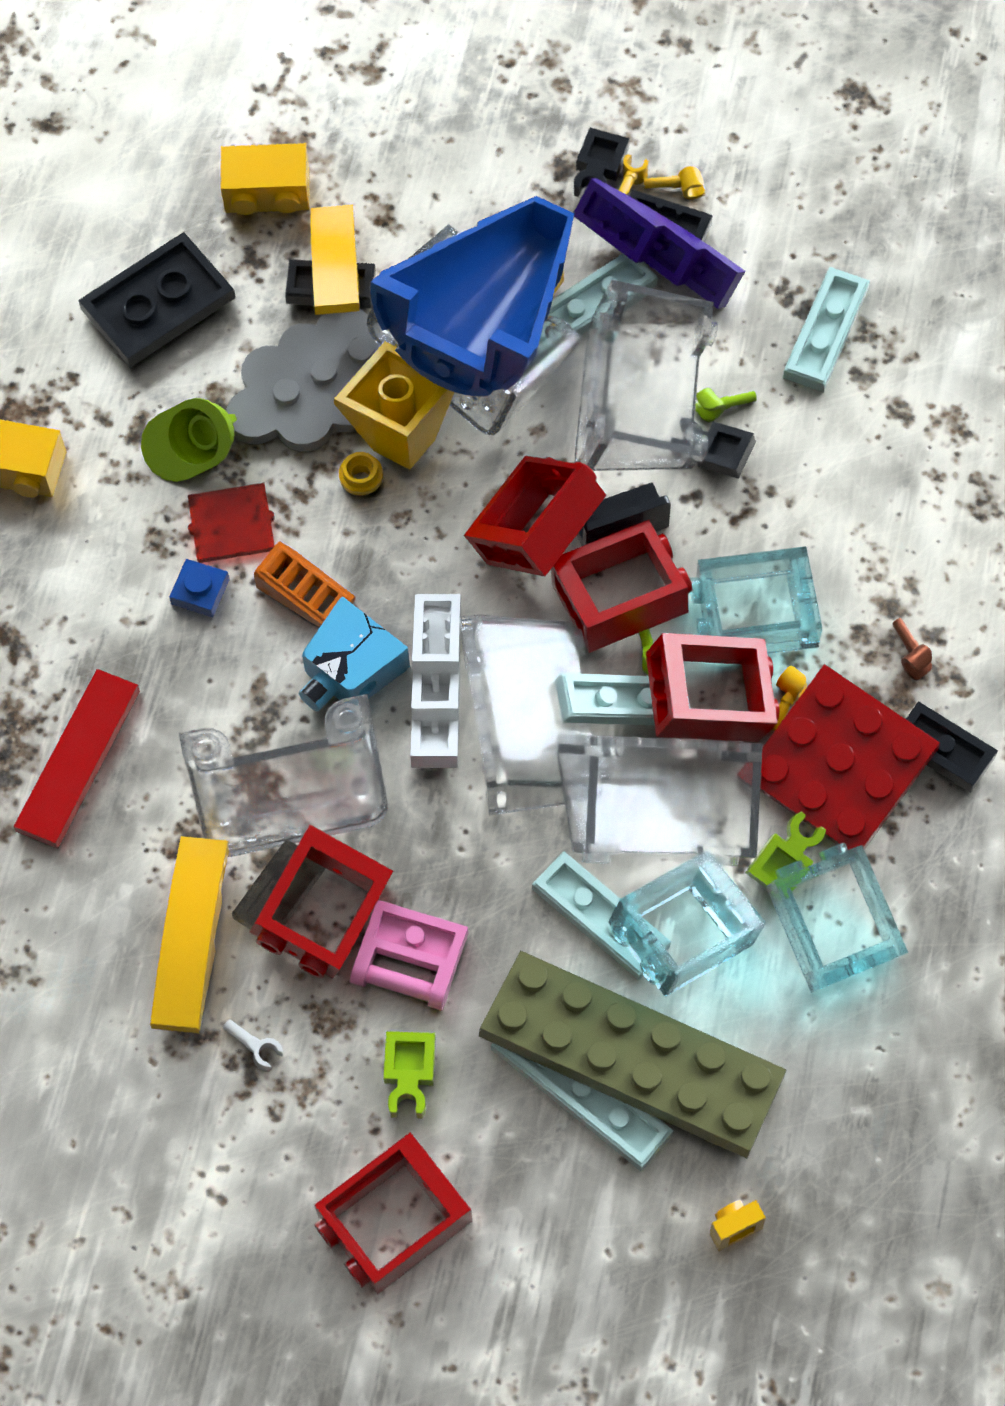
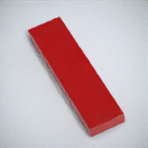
(77, 758)

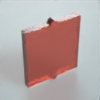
(231, 522)

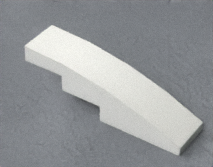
(435, 681)

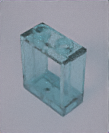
(779, 637)
(834, 858)
(715, 894)

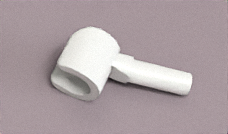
(253, 1043)

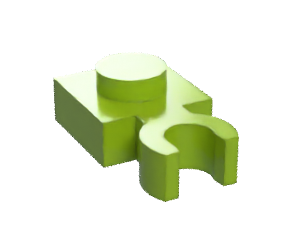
(783, 852)
(409, 1064)

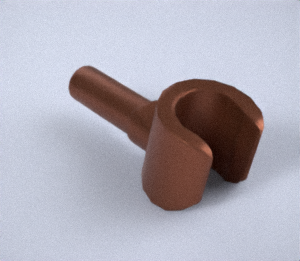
(918, 660)

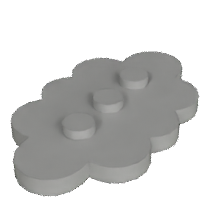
(295, 383)

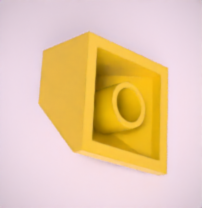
(394, 407)

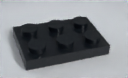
(157, 299)

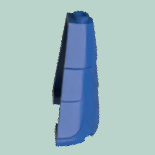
(479, 300)

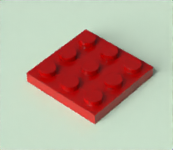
(843, 759)

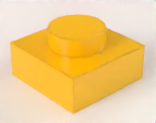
(736, 1223)

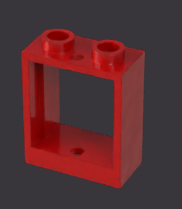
(499, 527)
(632, 616)
(670, 695)
(347, 864)
(427, 1174)

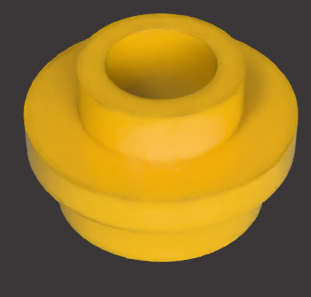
(357, 463)

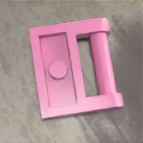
(415, 940)

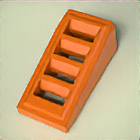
(284, 556)

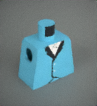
(350, 657)

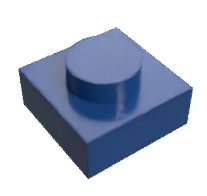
(199, 588)

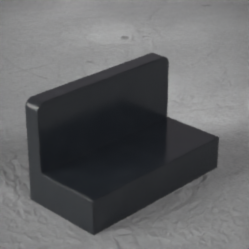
(626, 511)

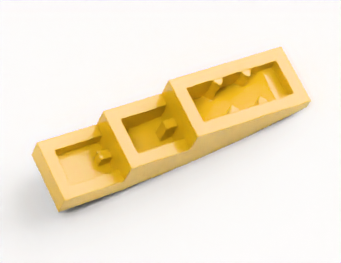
(334, 260)
(189, 935)

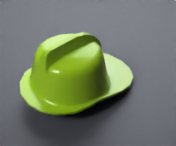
(187, 439)

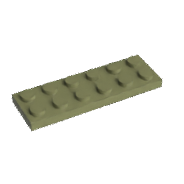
(633, 1053)

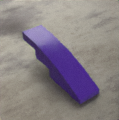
(659, 242)

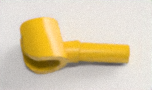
(631, 175)
(688, 179)
(793, 684)

